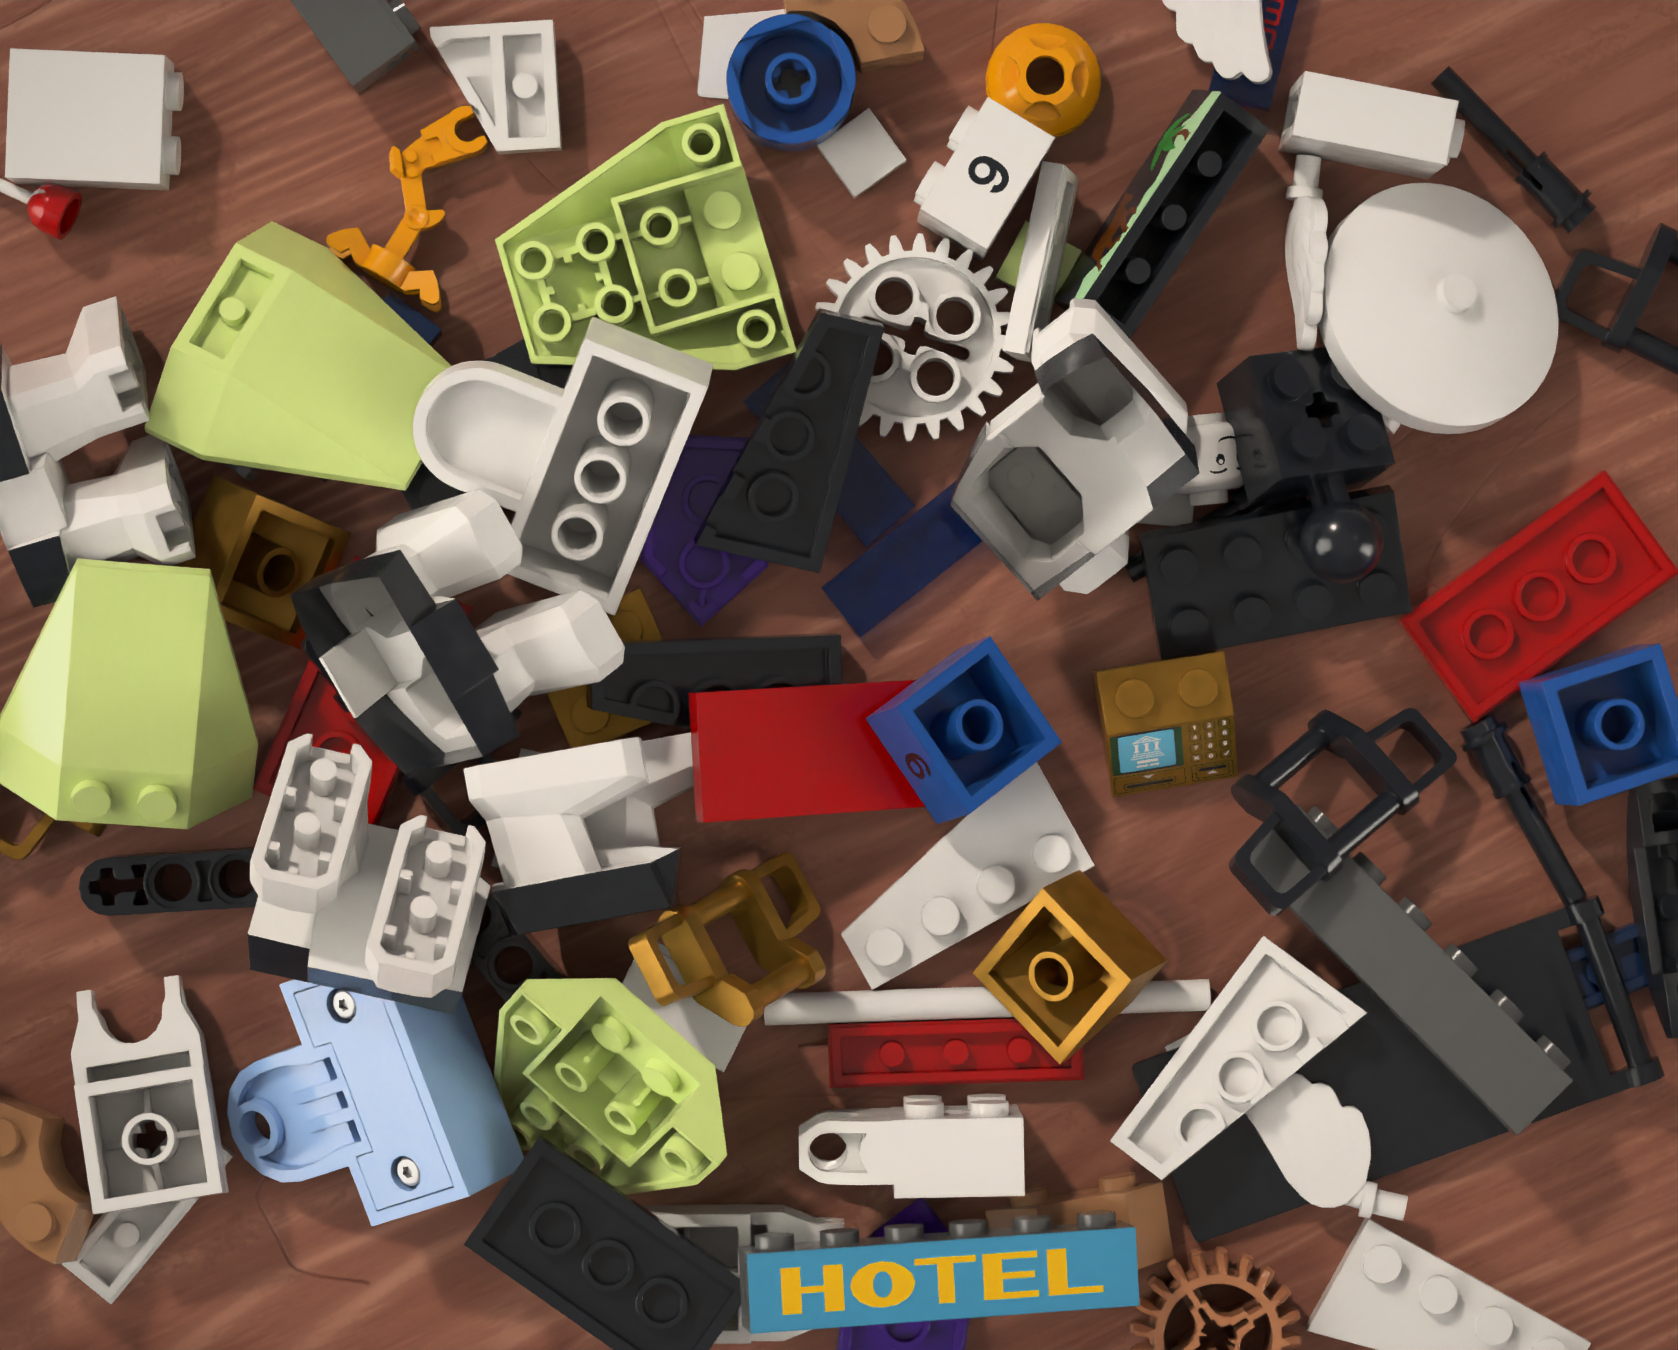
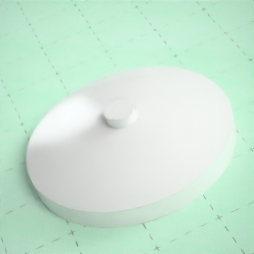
(1437, 308)

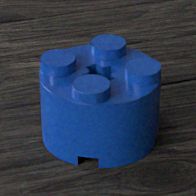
(810, 52)

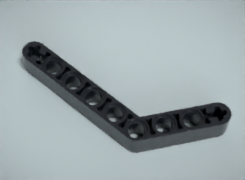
(211, 892)

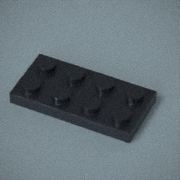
(1248, 583)
(604, 1258)

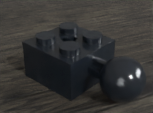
(1311, 437)

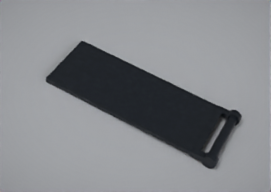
(1406, 1093)

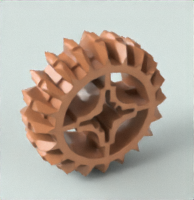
(1241, 1317)

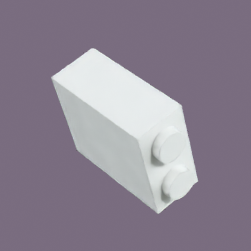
(92, 119)
(1371, 125)

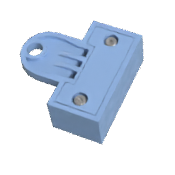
(379, 1091)

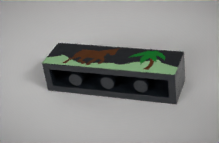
(1164, 208)

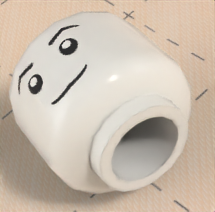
(1216, 460)

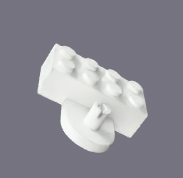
(570, 461)

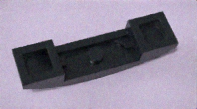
(1654, 890)

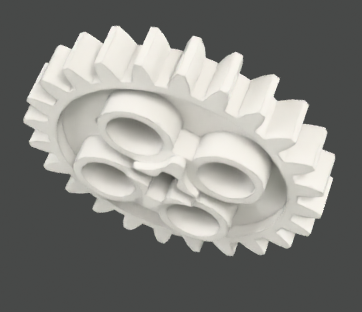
(932, 282)

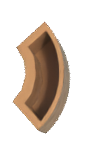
(876, 31)
(37, 1192)
(1133, 1202)

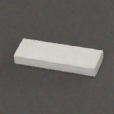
(1041, 258)
(126, 1240)

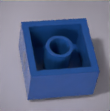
(1605, 723)
(963, 730)

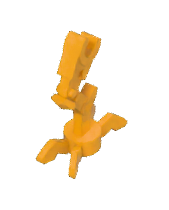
(434, 149)

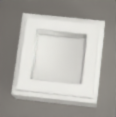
(861, 153)

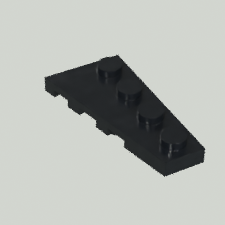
(795, 462)
(661, 673)

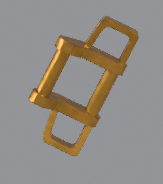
(768, 939)

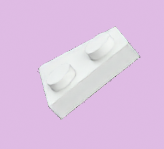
(507, 80)

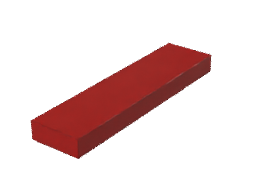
(941, 1054)

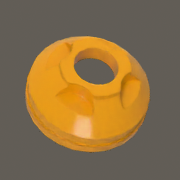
(1053, 113)

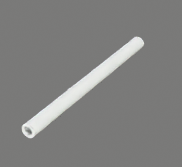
(954, 1004)

